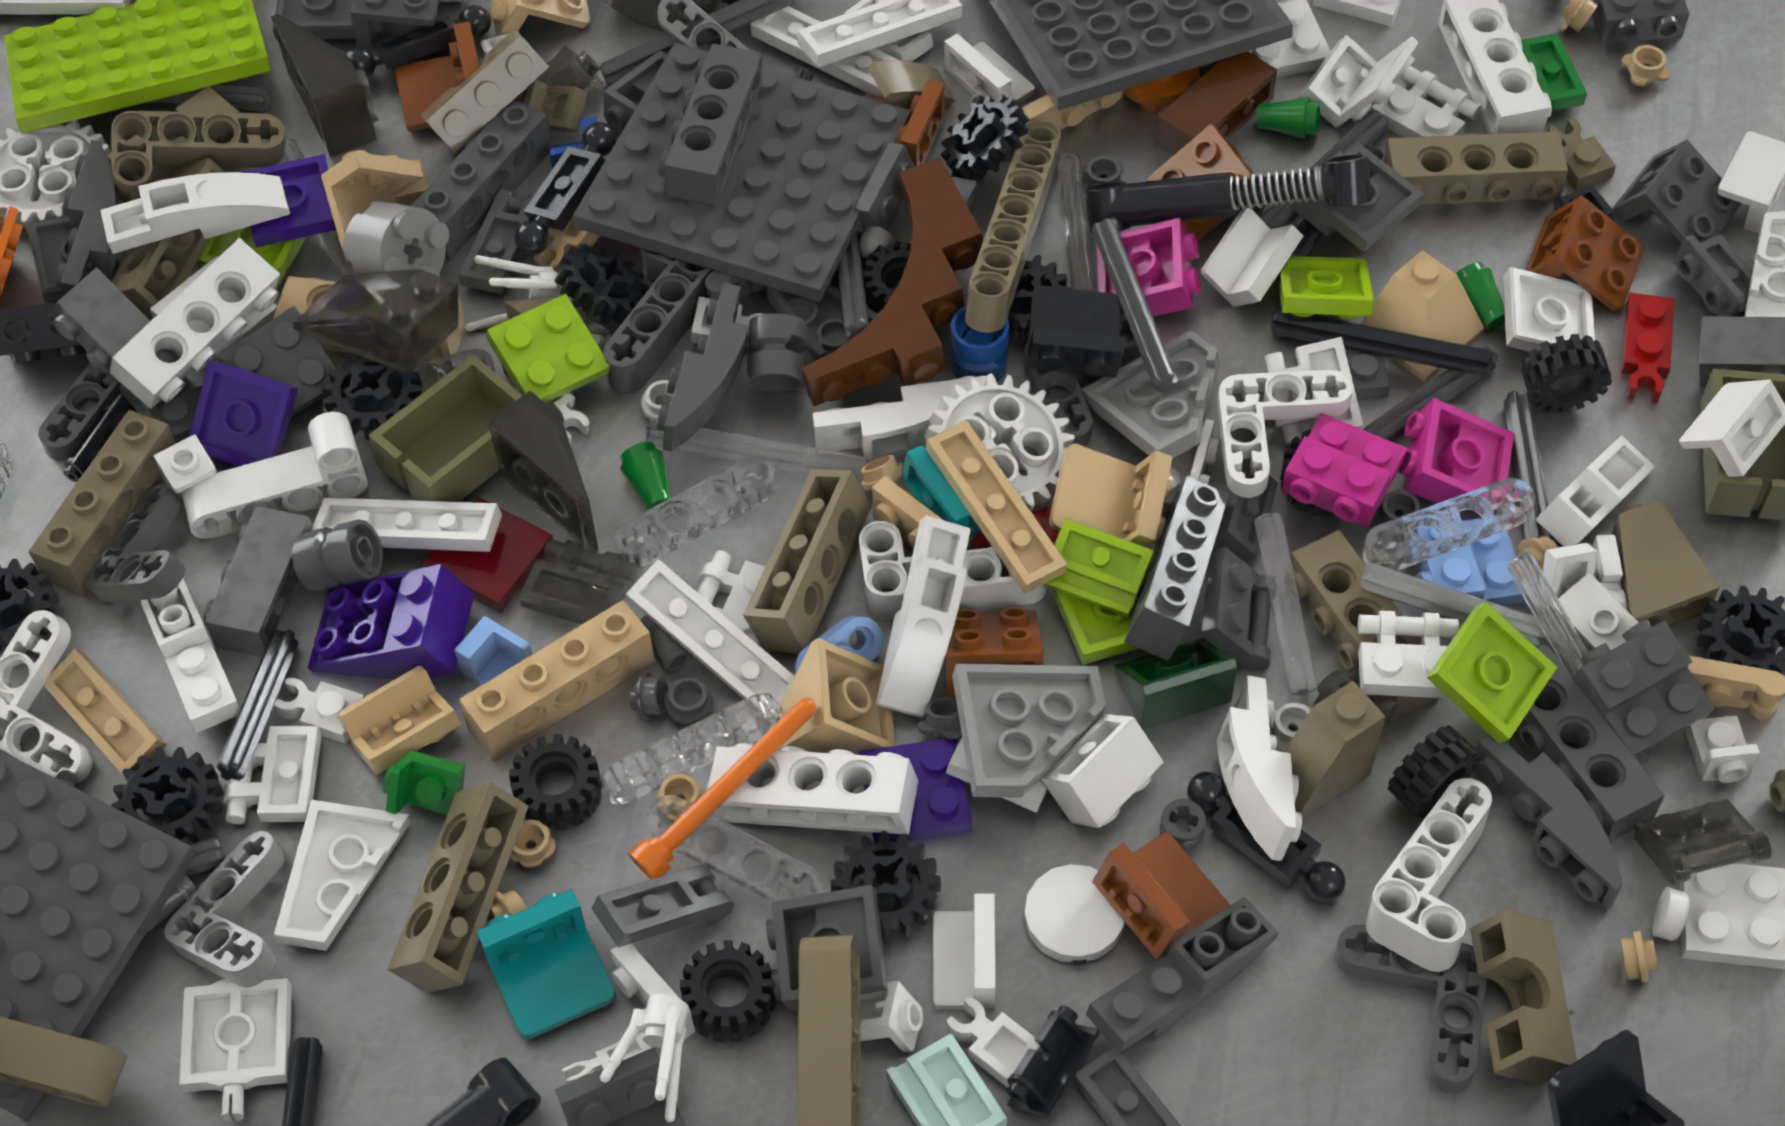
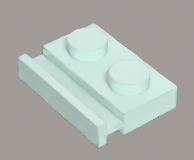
(944, 1088)

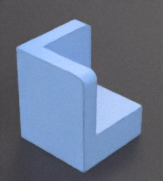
(490, 651)

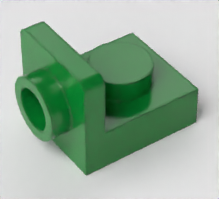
(423, 783)

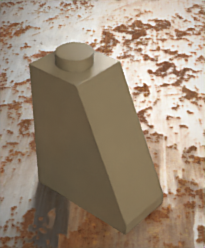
(1660, 567)
(1334, 747)

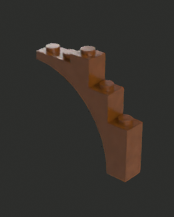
(928, 295)

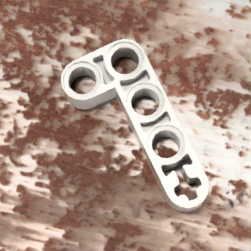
(284, 482)
(891, 571)
(1421, 874)

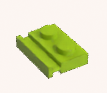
(1101, 567)

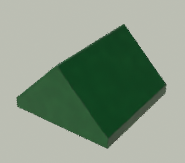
(1190, 682)

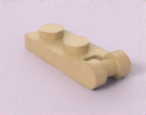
(1740, 686)

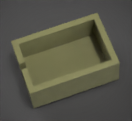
(443, 436)
(1764, 482)

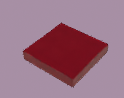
(503, 570)

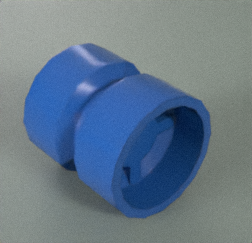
(975, 351)

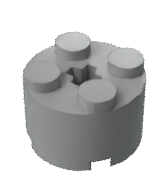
(395, 239)

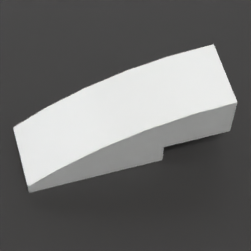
(1595, 493)

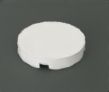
(1071, 916)

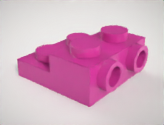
(1162, 263)
(1453, 452)
(1343, 470)

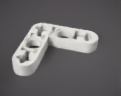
(1252, 414)
(16, 701)

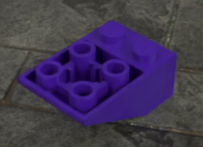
(393, 625)

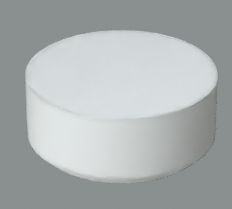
(1670, 914)

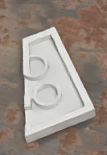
(1767, 281)
(333, 868)

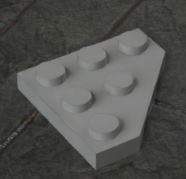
(1157, 419)
(1022, 720)

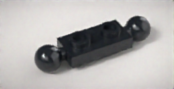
(418, 41)
(564, 189)
(1323, 879)

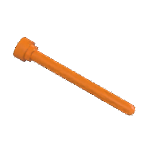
(656, 853)

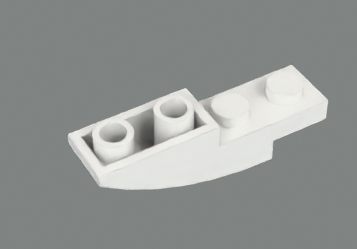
(186, 203)
(884, 426)
(926, 617)
(191, 658)
(1256, 773)

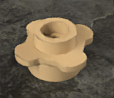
(1577, 14)
(1646, 65)

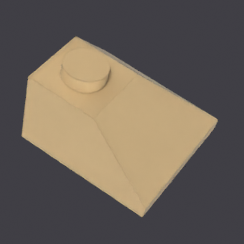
(1428, 303)
(845, 699)

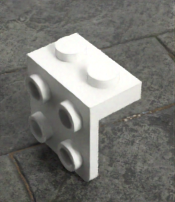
(1353, 79)

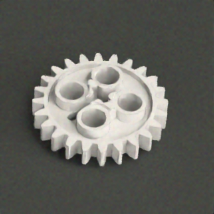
(41, 168)
(1030, 426)

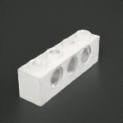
(1494, 66)
(234, 270)
(831, 805)

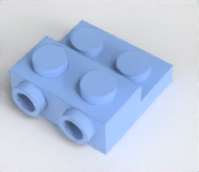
(1474, 568)

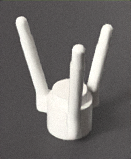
(540, 285)
(663, 1029)

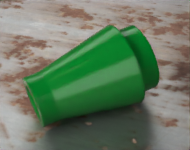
(1291, 117)
(1483, 294)
(646, 473)

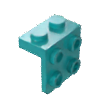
(546, 964)

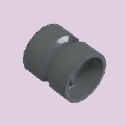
(777, 350)
(337, 555)

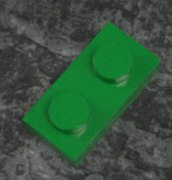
(1554, 71)

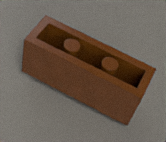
(1221, 97)

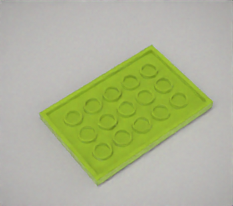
(130, 57)

